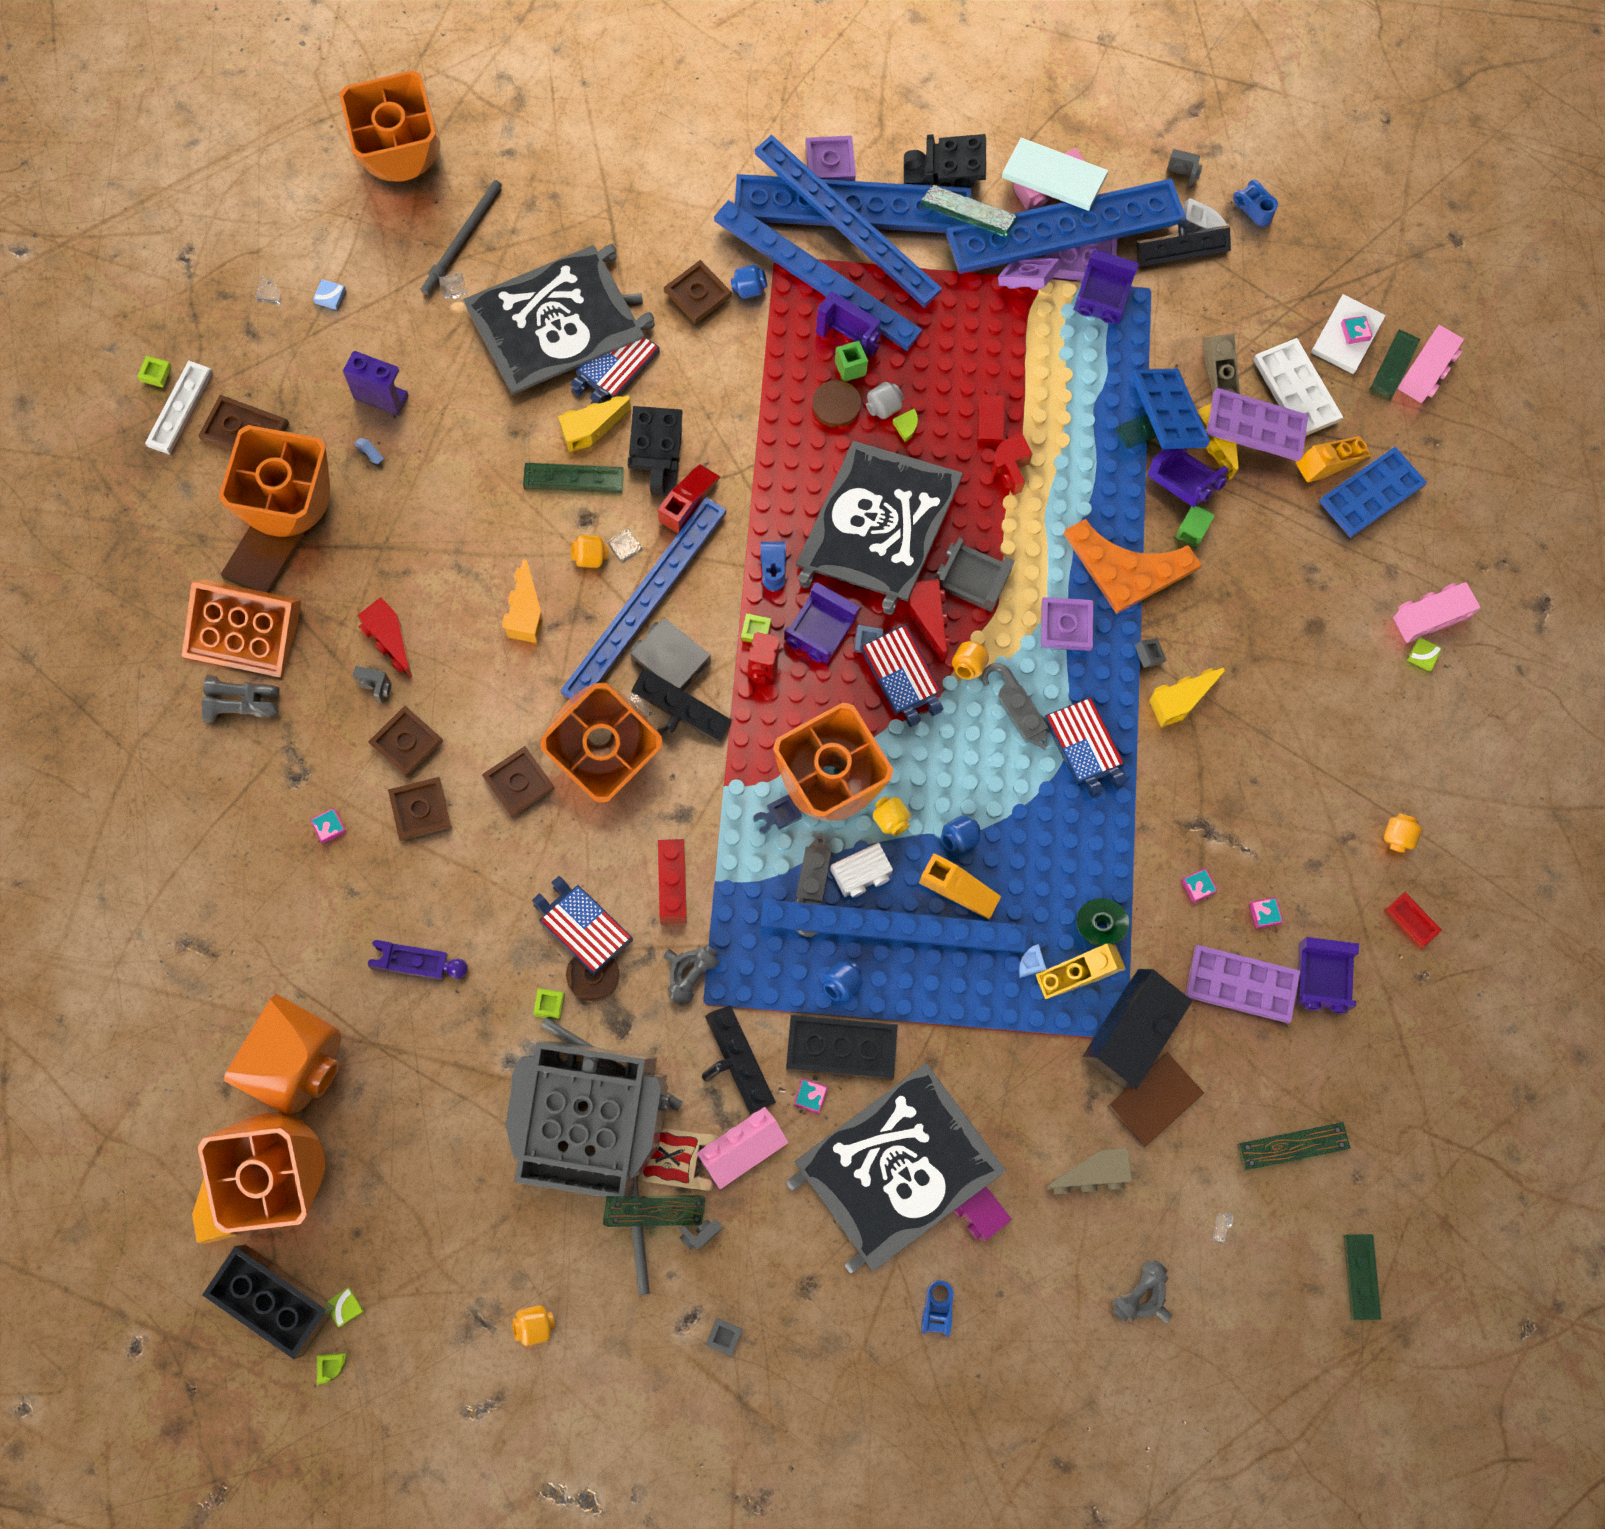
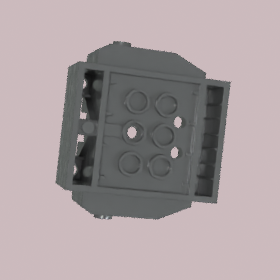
(620, 1120)

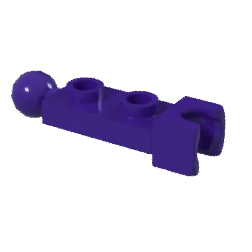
(416, 961)

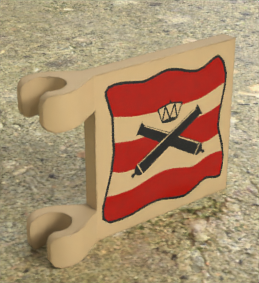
(676, 1160)

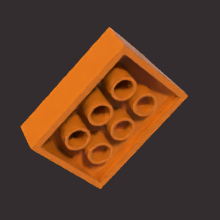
(240, 627)

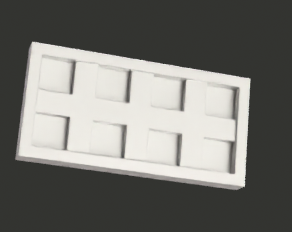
(1297, 384)

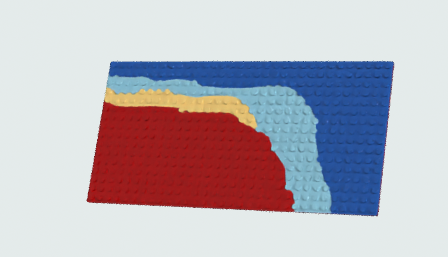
(1039, 832)

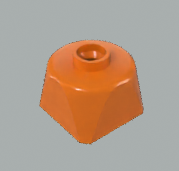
(391, 126)
(277, 481)
(838, 741)
(603, 767)
(286, 1057)
(262, 1172)

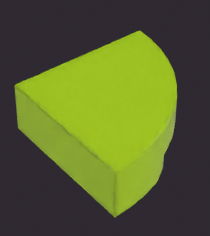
(906, 424)
(330, 1366)

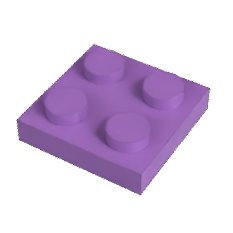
(831, 157)
(1029, 273)
(1067, 624)

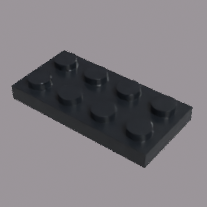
(842, 1047)

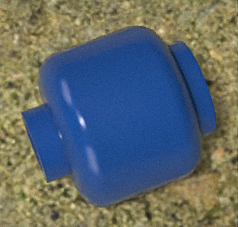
(749, 281)
(960, 834)
(842, 981)

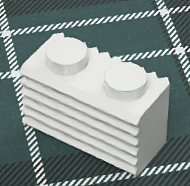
(862, 870)

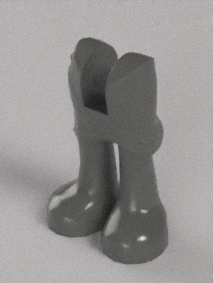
(250, 702)

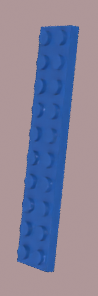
(881, 204)
(1068, 226)

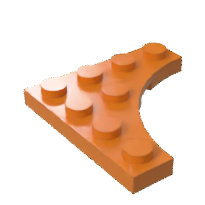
(1127, 575)

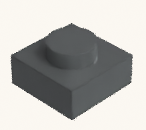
(1150, 652)
(724, 1336)

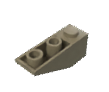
(1221, 362)
(1102, 1169)

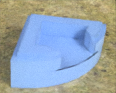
(365, 445)
(1031, 962)

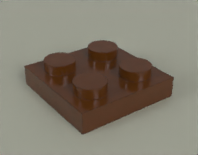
(698, 291)
(405, 741)
(518, 781)
(419, 808)

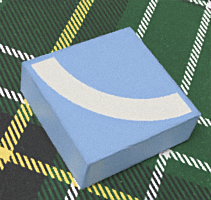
(329, 294)

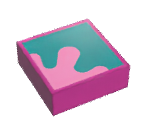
(1356, 329)
(328, 825)
(1199, 885)
(1266, 913)
(810, 1096)

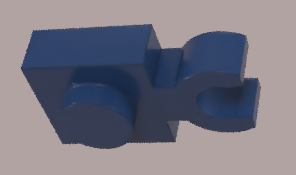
(781, 812)

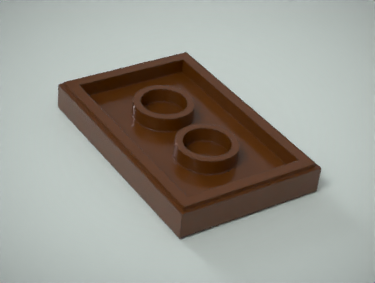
(230, 416)
(260, 559)
(1157, 1101)

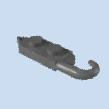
(1019, 706)
(813, 876)

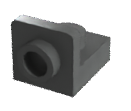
(1185, 163)
(372, 678)
(705, 1231)

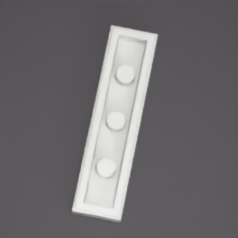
(179, 407)

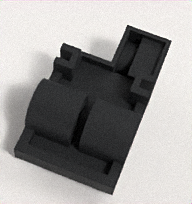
(952, 160)
(656, 445)

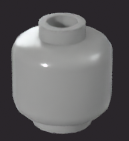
(884, 400)

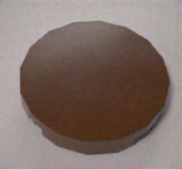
(836, 403)
(587, 986)

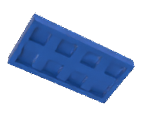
(1170, 409)
(1372, 492)

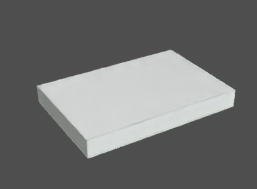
(1332, 342)

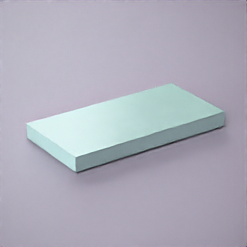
(1054, 174)

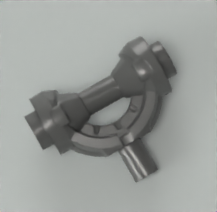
(680, 987)
(1152, 1277)

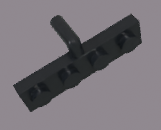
(1184, 244)
(680, 706)
(738, 1059)

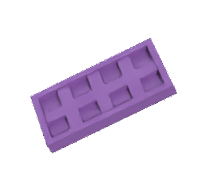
(1257, 424)
(1242, 983)

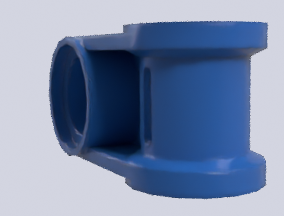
(1256, 203)
(773, 562)
(938, 1310)

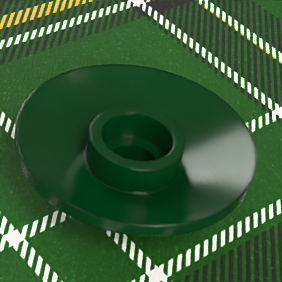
(1105, 913)

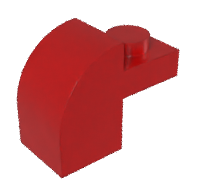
(1008, 458)

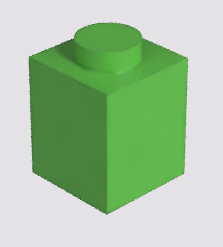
(851, 361)
(1194, 526)

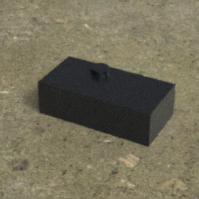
(1137, 1028)
(268, 1301)

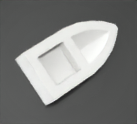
(1202, 215)

